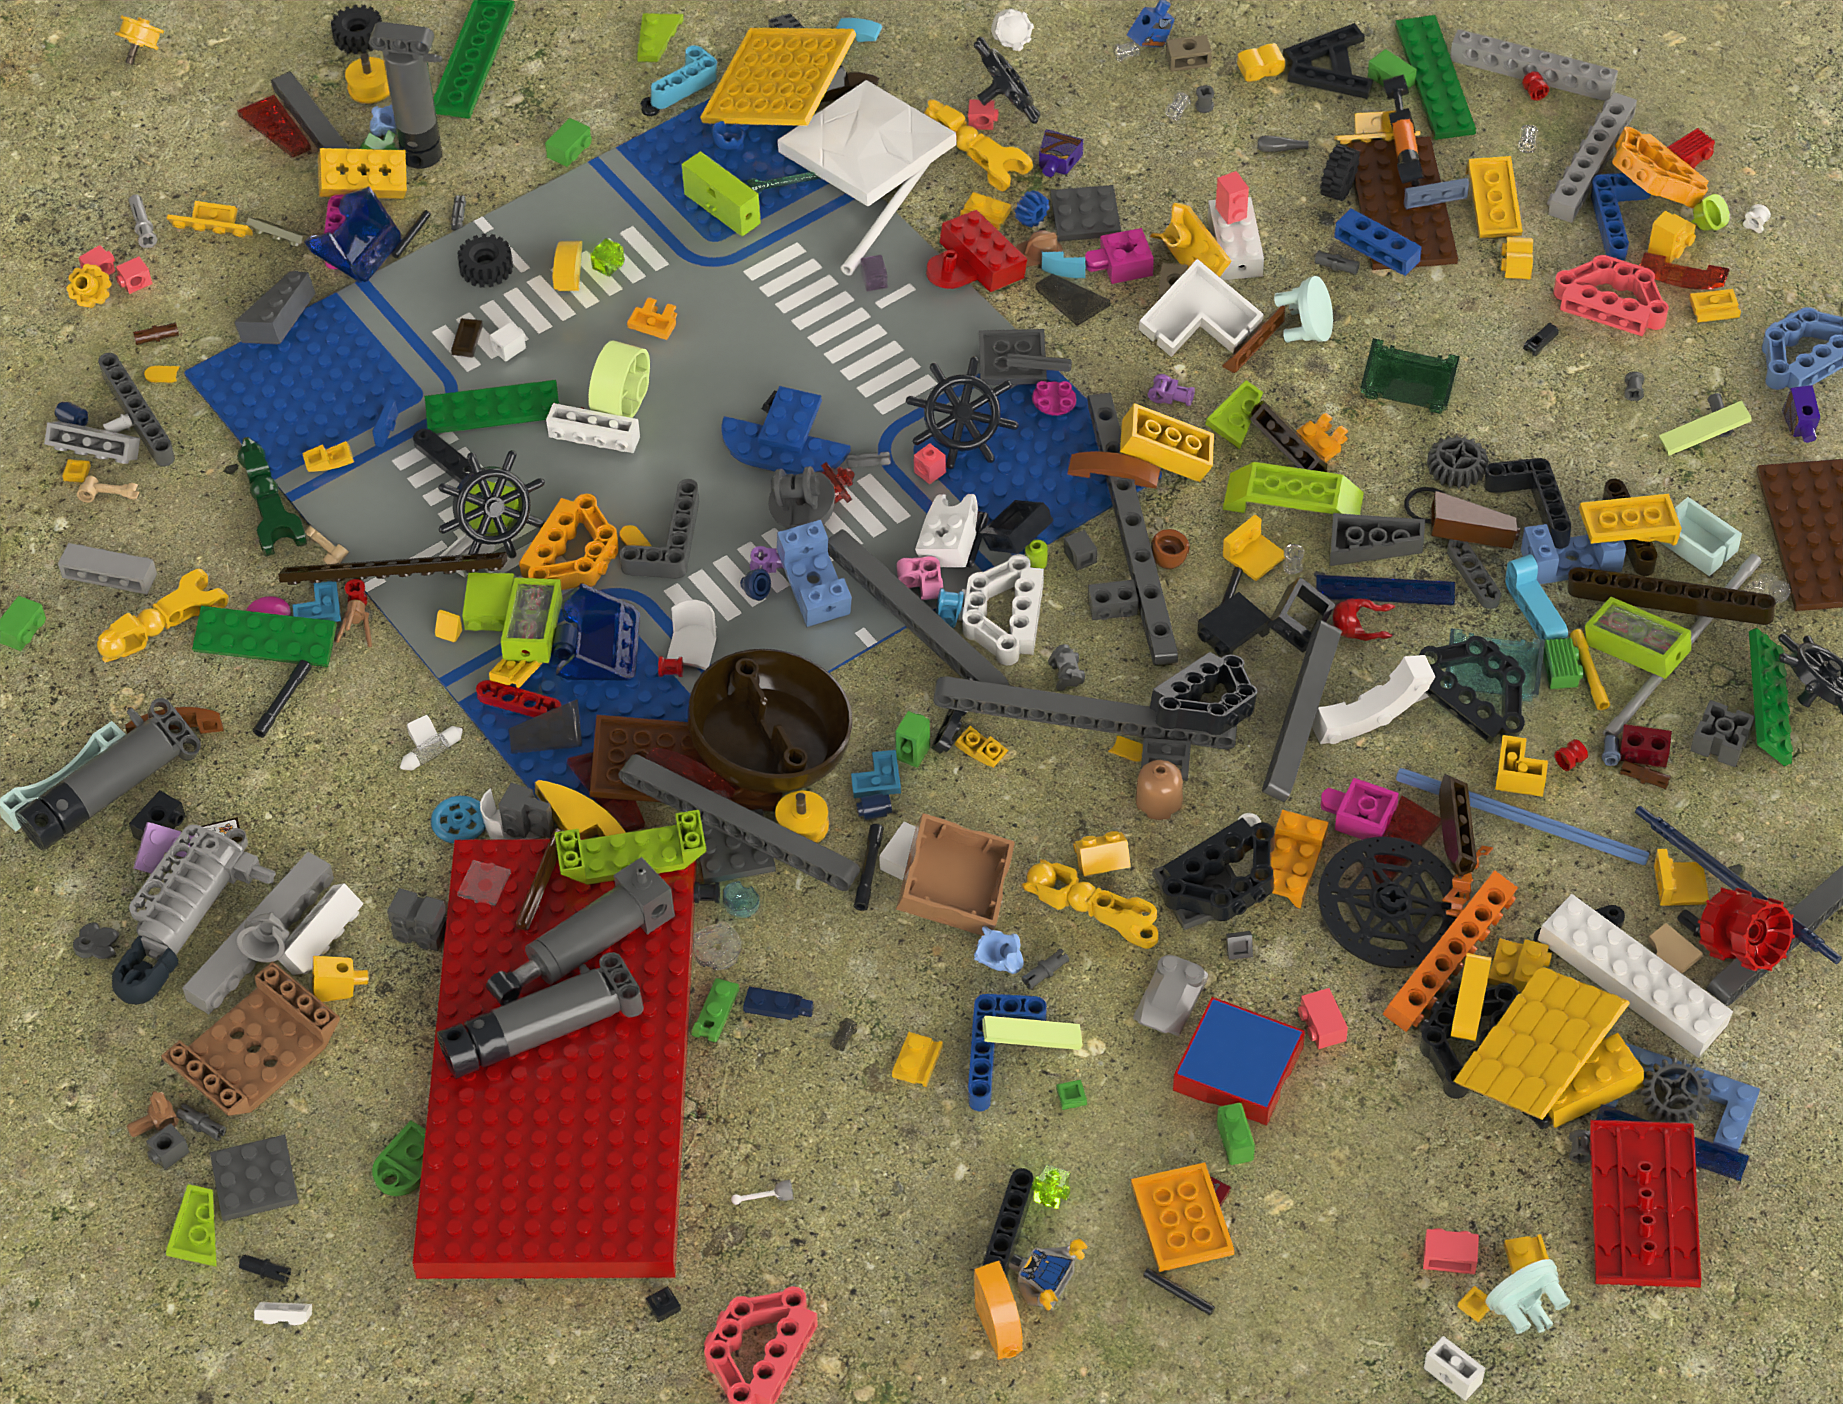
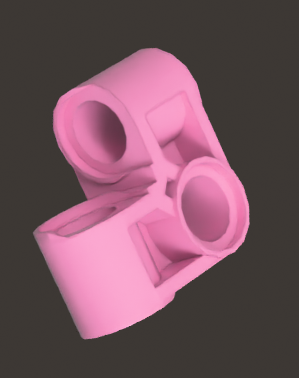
(921, 573)

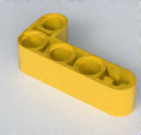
(1471, 996)

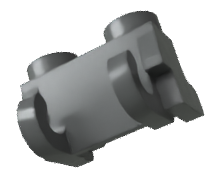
(1067, 664)

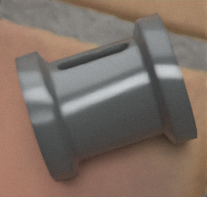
(1204, 103)
(1634, 388)
(1584, 1142)

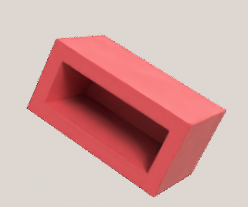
(1232, 197)
(1323, 1018)
(1450, 1251)

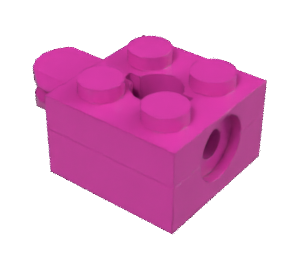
(1123, 256)
(1361, 799)

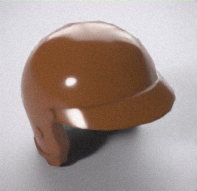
(1169, 548)

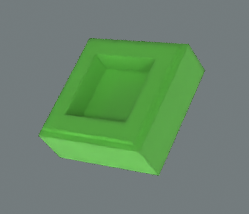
(1071, 1094)

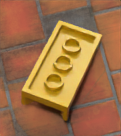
(1494, 197)
(1191, 240)
(1631, 518)

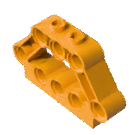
(1658, 168)
(551, 542)

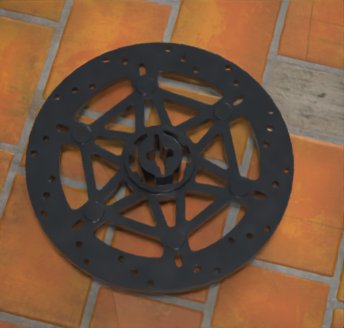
(1386, 900)

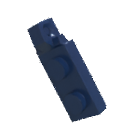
(776, 1004)

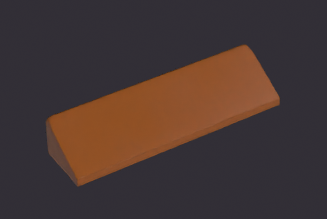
(1255, 340)

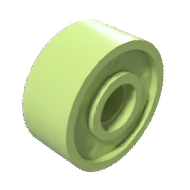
(619, 379)

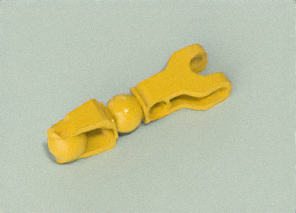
(981, 149)
(132, 632)
(1108, 908)

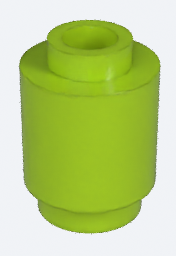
(1037, 553)

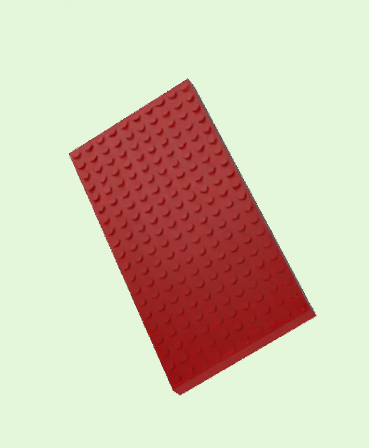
(573, 1145)

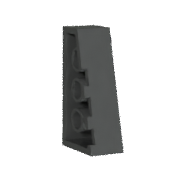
(276, 310)
(1374, 538)

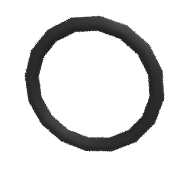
(1415, 491)

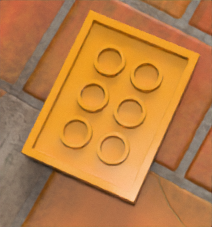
(1182, 1217)

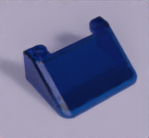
(361, 239)
(605, 636)

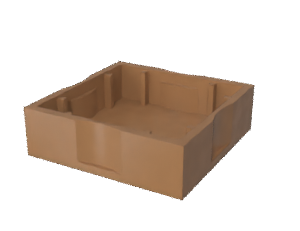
(955, 875)

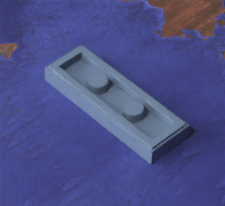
(1436, 193)

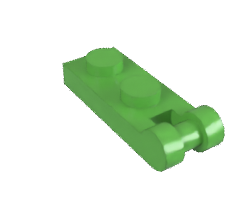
(716, 1010)

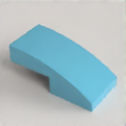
(864, 29)
(1066, 267)

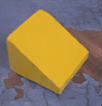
(448, 626)

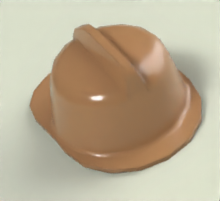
(1039, 242)

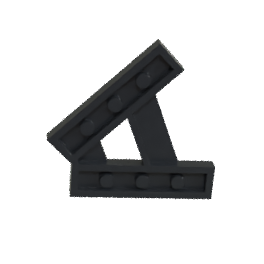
(1340, 76)

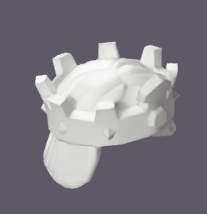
(1012, 28)

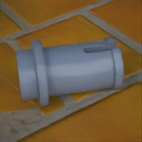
(1611, 750)

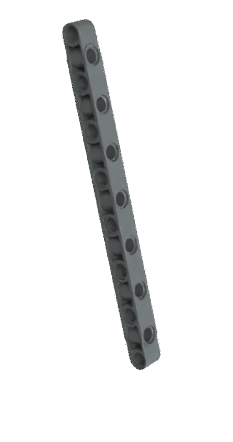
(1134, 537)

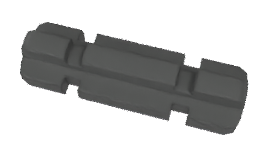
(458, 212)
(868, 459)

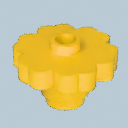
(88, 286)

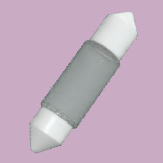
(431, 748)

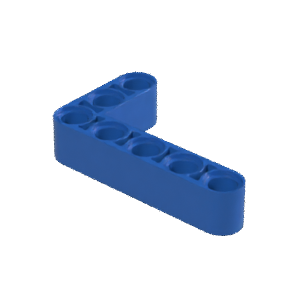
(1605, 195)
(984, 1062)

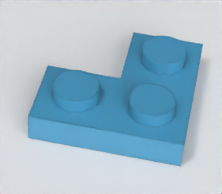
(325, 605)
(882, 780)

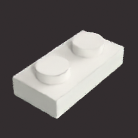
(292, 1312)

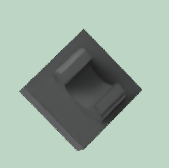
(1239, 945)

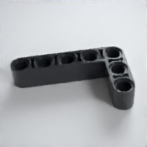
(1539, 477)

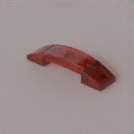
(1685, 276)
(691, 770)

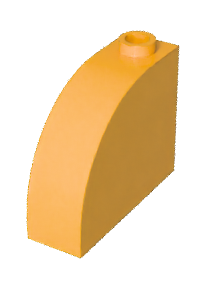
(997, 1310)

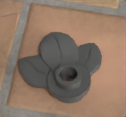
(95, 941)

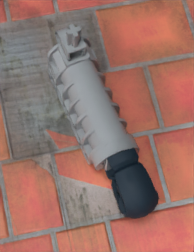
(180, 905)

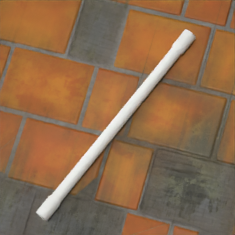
(854, 259)

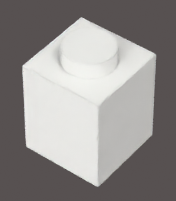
(508, 341)

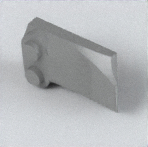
(1171, 995)

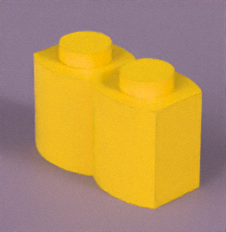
(1260, 62)
(1518, 257)

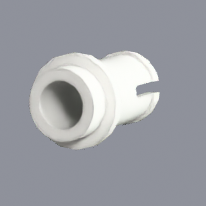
(118, 424)

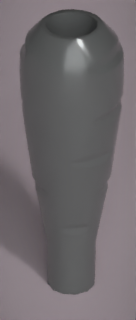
(1275, 144)

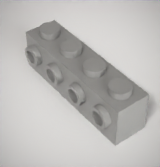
(92, 441)
(107, 568)

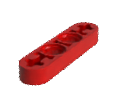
(520, 697)

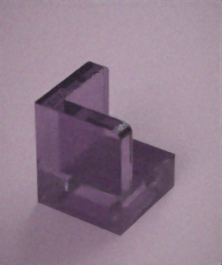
(874, 273)

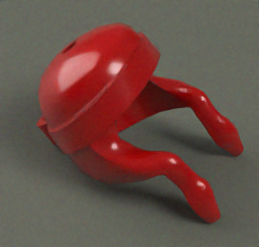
(1345, 618)

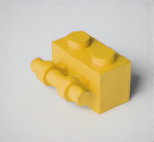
(1102, 853)

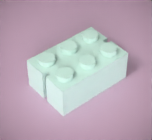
(1704, 537)

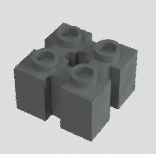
(1722, 733)
(417, 919)

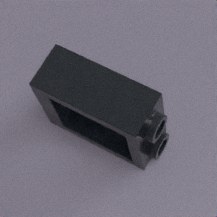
(1016, 526)
(1283, 623)

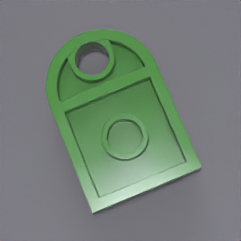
(401, 1160)

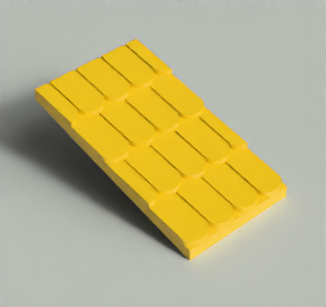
(1541, 1042)

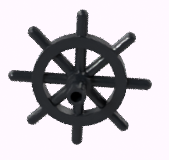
(1005, 81)
(962, 412)
(491, 504)
(1817, 669)

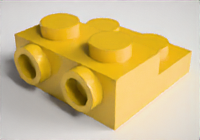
(1518, 962)

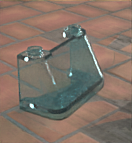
(1528, 656)

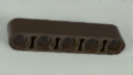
(1640, 553)

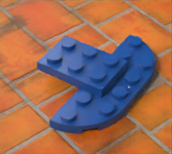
(784, 436)

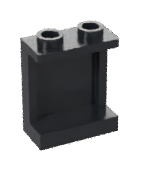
(1232, 625)

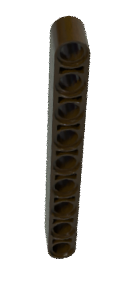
(1672, 595)

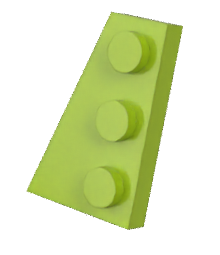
(655, 35)
(1231, 417)
(194, 1228)

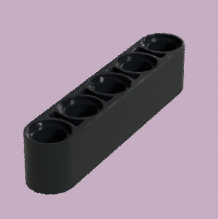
(1010, 1217)

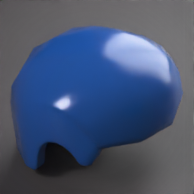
(727, 137)

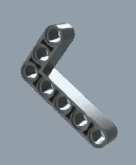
(674, 558)

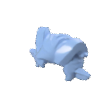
(382, 121)
(999, 951)

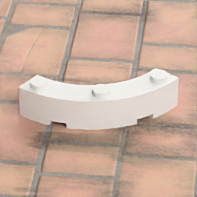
(1377, 705)

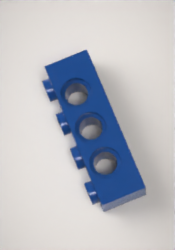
(1378, 242)

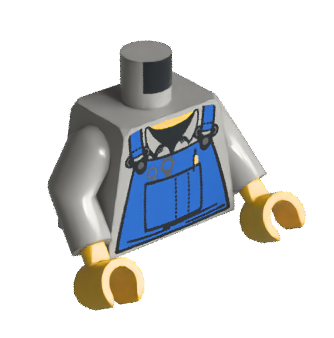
(1046, 1272)

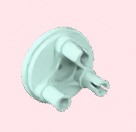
(1315, 310)
(1524, 1292)

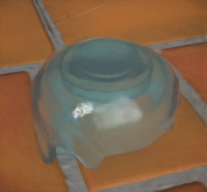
(740, 901)

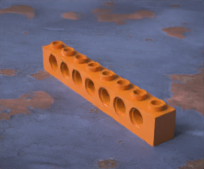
(1400, 1009)

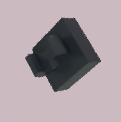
(663, 1304)

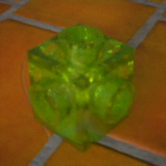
(607, 257)
(1052, 1186)

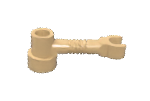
(91, 487)
(335, 553)

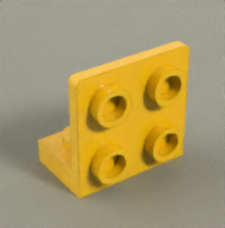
(1251, 550)
(1679, 881)

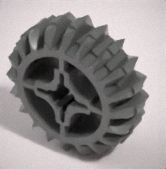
(1457, 461)
(1684, 1098)

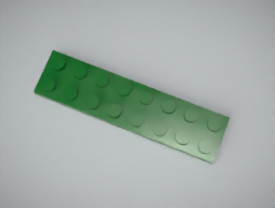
(472, 57)
(1435, 77)

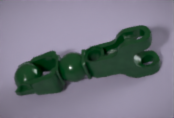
(275, 521)

